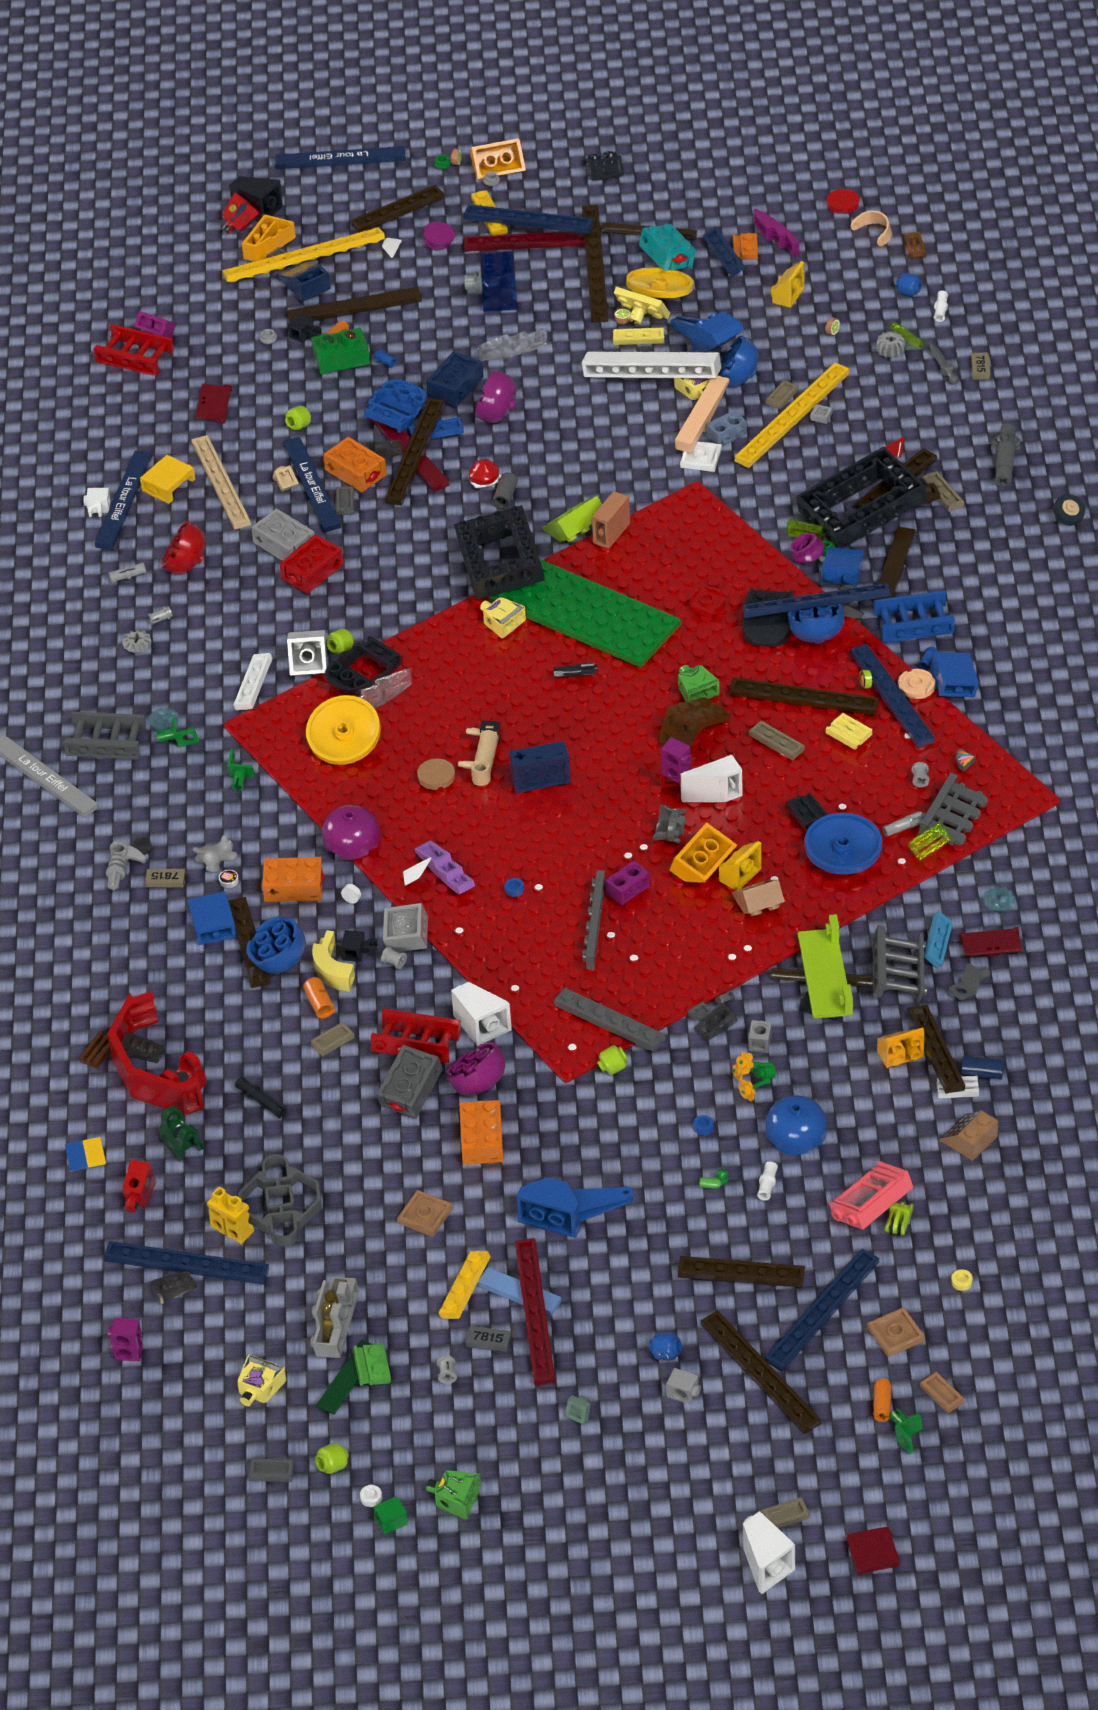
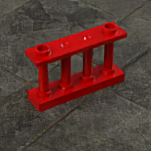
(132, 361)
(419, 1024)

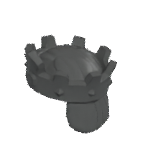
(670, 824)

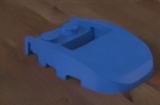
(397, 396)

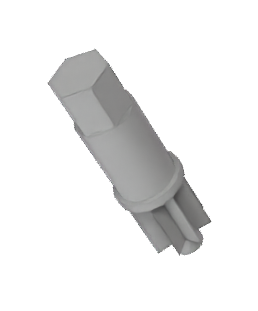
(904, 823)

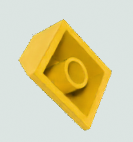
(789, 286)
(741, 866)

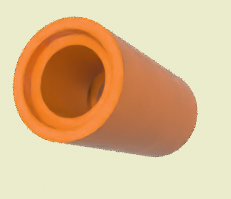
(318, 997)

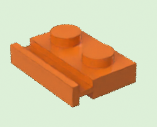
(746, 246)

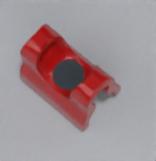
(186, 1070)

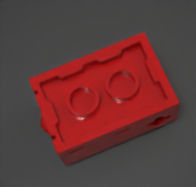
(311, 564)

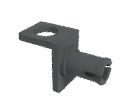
(970, 981)

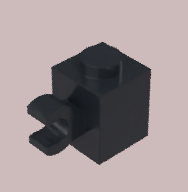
(302, 328)
(354, 946)

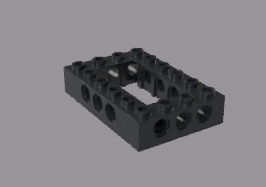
(905, 494)
(519, 572)

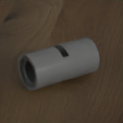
(505, 490)

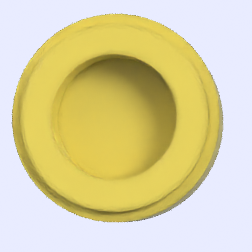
(962, 1280)

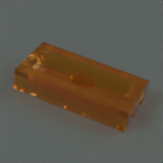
(916, 253)

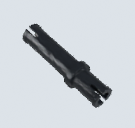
(255, 1093)

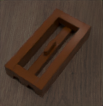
(94, 1049)

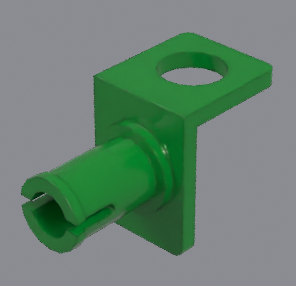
(175, 733)
(238, 771)
(905, 1428)

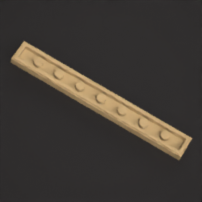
(220, 482)

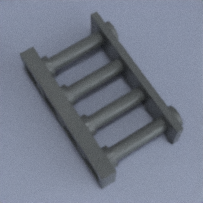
(101, 747)
(881, 969)

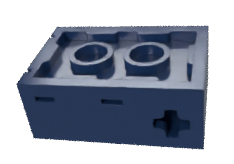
(455, 379)
(539, 766)

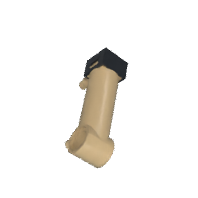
(489, 738)

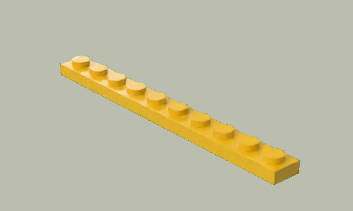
(298, 256)
(791, 415)

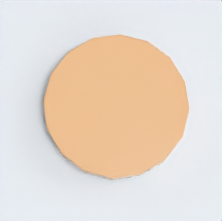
(916, 683)

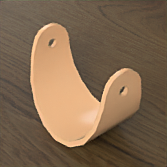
(874, 217)

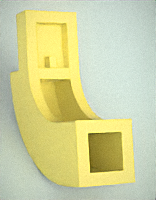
(331, 972)

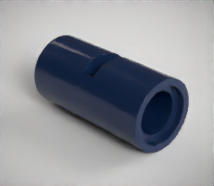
(982, 1067)

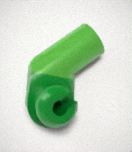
(715, 1182)

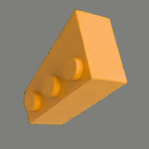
(267, 236)

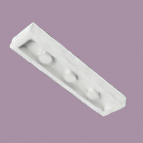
(252, 681)

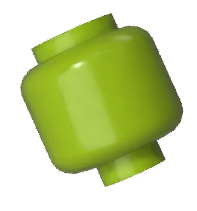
(298, 417)
(340, 641)
(612, 1060)
(331, 1458)

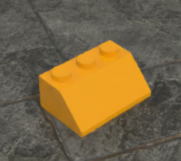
(497, 157)
(702, 855)

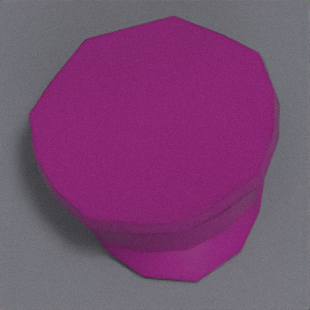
(438, 235)
(806, 548)

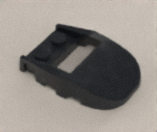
(769, 629)
(352, 682)

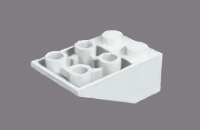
(712, 782)

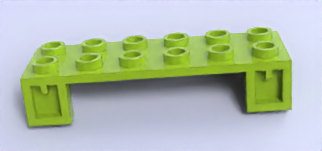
(825, 971)

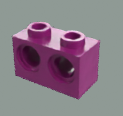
(155, 324)
(675, 759)
(627, 883)
(126, 1339)

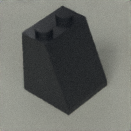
(260, 193)

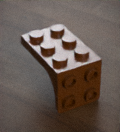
(689, 718)

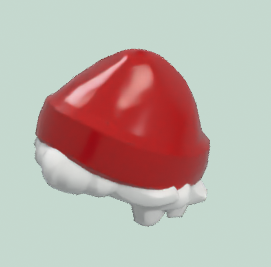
(484, 473)

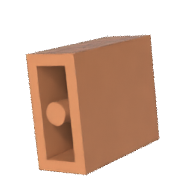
(611, 519)

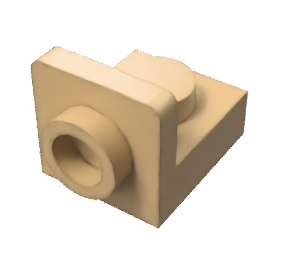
(285, 478)

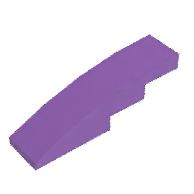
(445, 867)

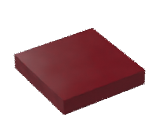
(872, 1550)

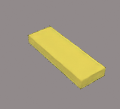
(638, 336)

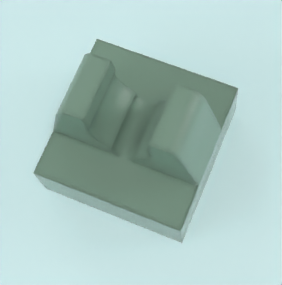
(578, 1409)

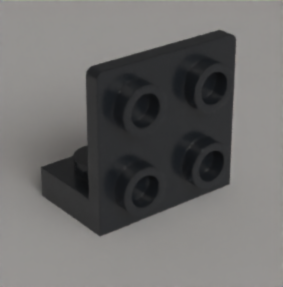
(605, 165)

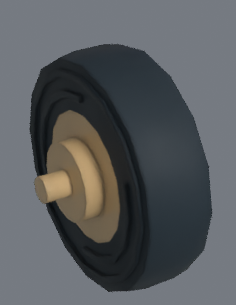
(1069, 509)

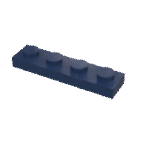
(724, 251)

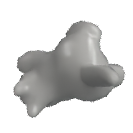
(214, 854)

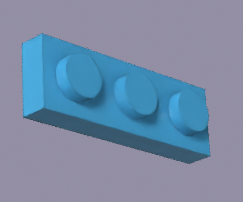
(938, 939)

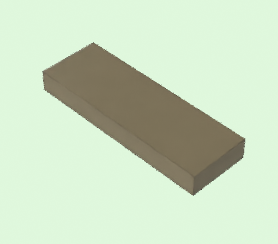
(948, 496)
(776, 740)

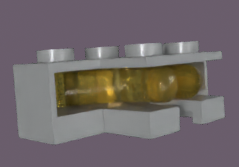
(333, 1315)

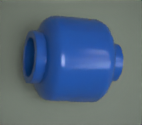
(908, 284)
(665, 1346)

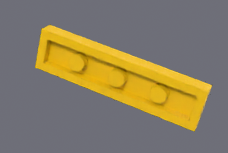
(483, 199)
(464, 1285)

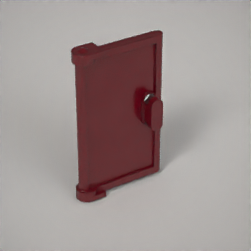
(213, 402)
(991, 942)

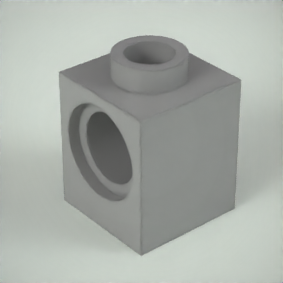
(760, 1036)
(682, 1386)

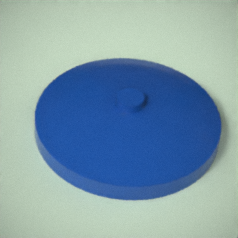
(843, 843)

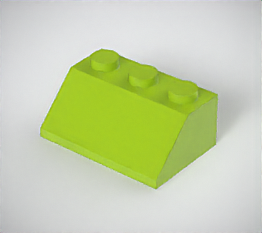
(573, 521)

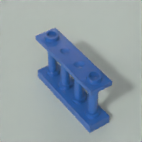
(917, 628)

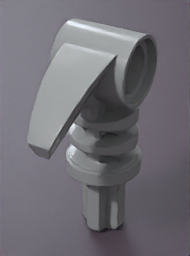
(119, 858)

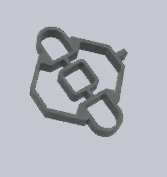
(281, 1187)

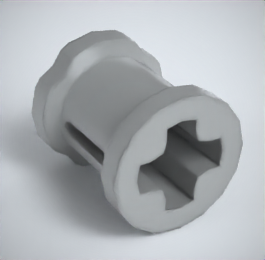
(920, 772)
(393, 957)
(448, 1369)

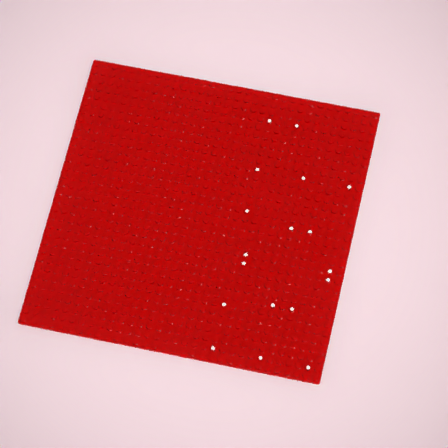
(676, 937)

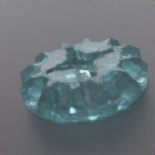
(155, 718)
(991, 901)

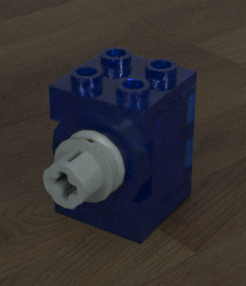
(495, 281)

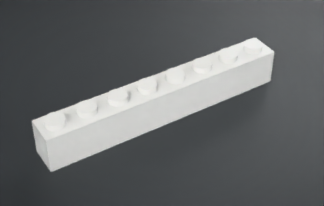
(651, 364)

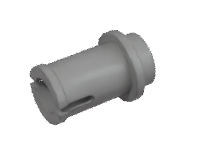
(164, 613)

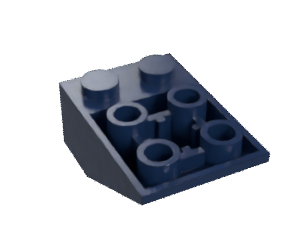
(306, 280)

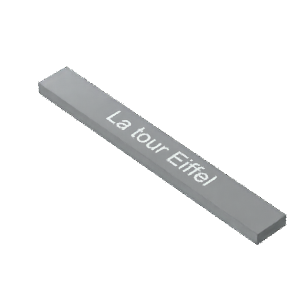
(46, 777)

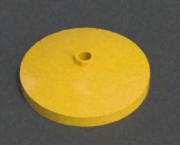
(659, 283)
(343, 730)

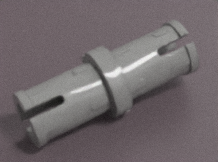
(127, 572)

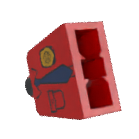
(239, 214)
(138, 1185)

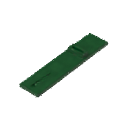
(341, 1386)

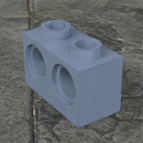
(726, 428)

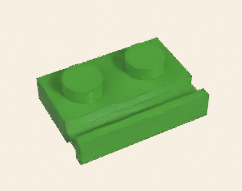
(371, 1364)

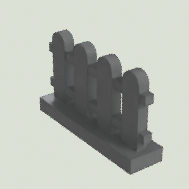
(952, 803)

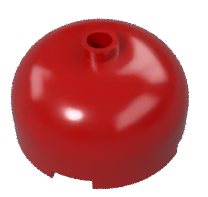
(184, 550)

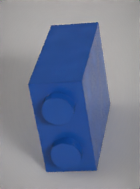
(842, 566)
(954, 674)
(211, 918)

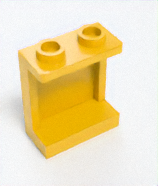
(166, 477)

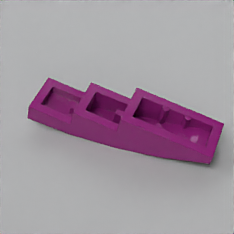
(774, 230)

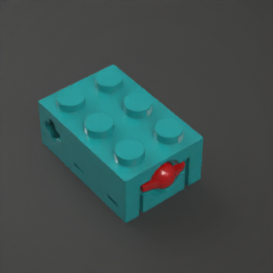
(667, 247)

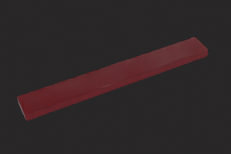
(523, 241)
(426, 469)
(535, 1312)

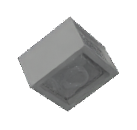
(405, 927)

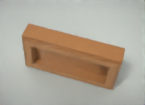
(942, 1392)

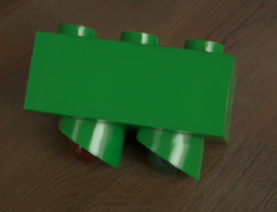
(340, 350)

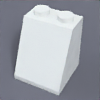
(307, 652)
(480, 1012)
(767, 1551)

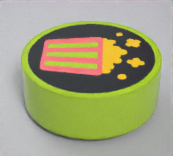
(865, 679)

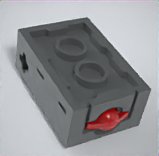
(409, 1081)

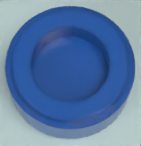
(514, 887)
(703, 1125)

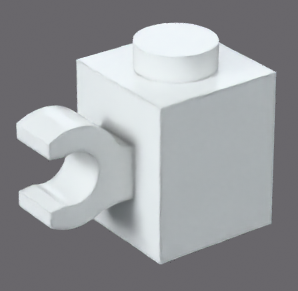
(97, 501)

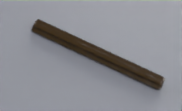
(637, 229)
(799, 975)

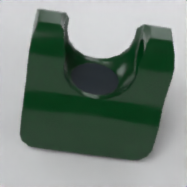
(177, 1134)

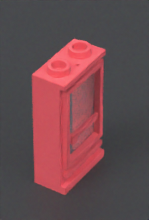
(871, 1195)

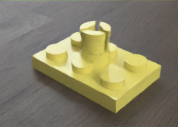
(641, 305)

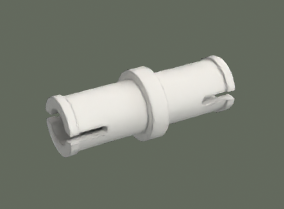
(940, 306)
(767, 1180)

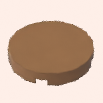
(436, 774)

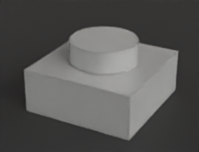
(821, 414)

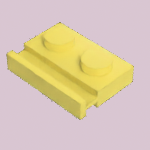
(849, 731)

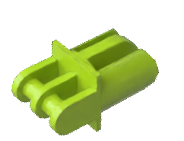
(900, 1215)

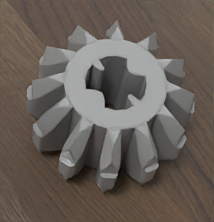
(890, 344)

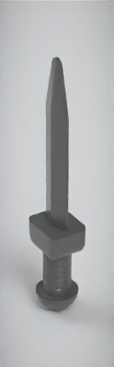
(946, 369)

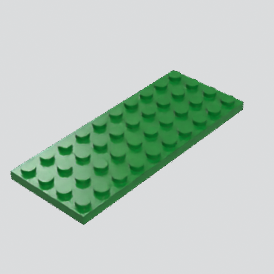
(594, 614)

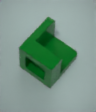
(390, 1515)

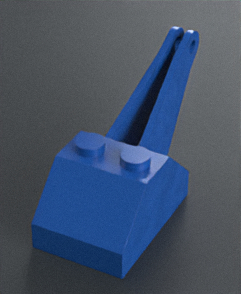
(710, 333)
(558, 1209)

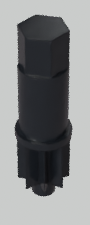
(575, 670)

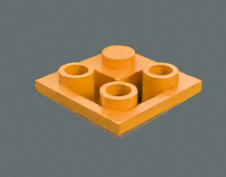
(901, 1047)

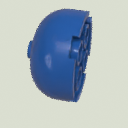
(739, 362)
(817, 623)
(278, 943)
(796, 1125)

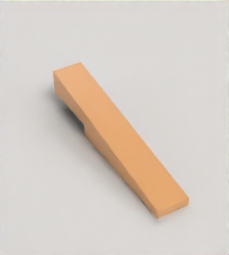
(701, 414)

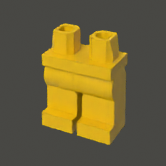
(230, 1214)

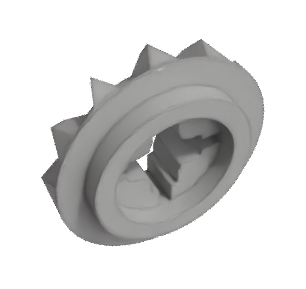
(142, 644)

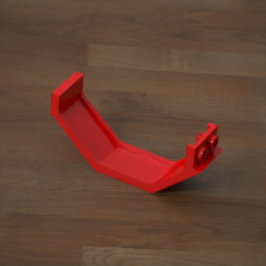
(136, 1014)

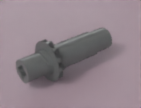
(1006, 446)

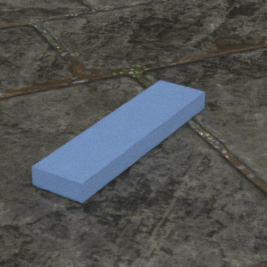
(511, 1289)

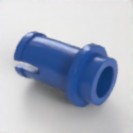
(382, 356)
(926, 660)

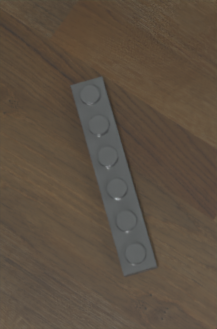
(593, 925)
(609, 1019)

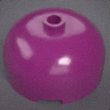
(497, 398)
(350, 832)
(477, 1070)

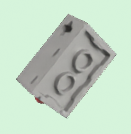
(280, 534)

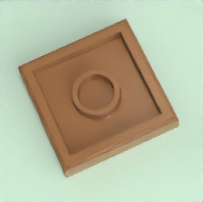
(425, 1213)
(896, 1332)

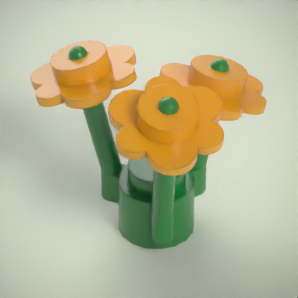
(743, 1066)

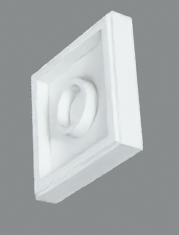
(704, 457)

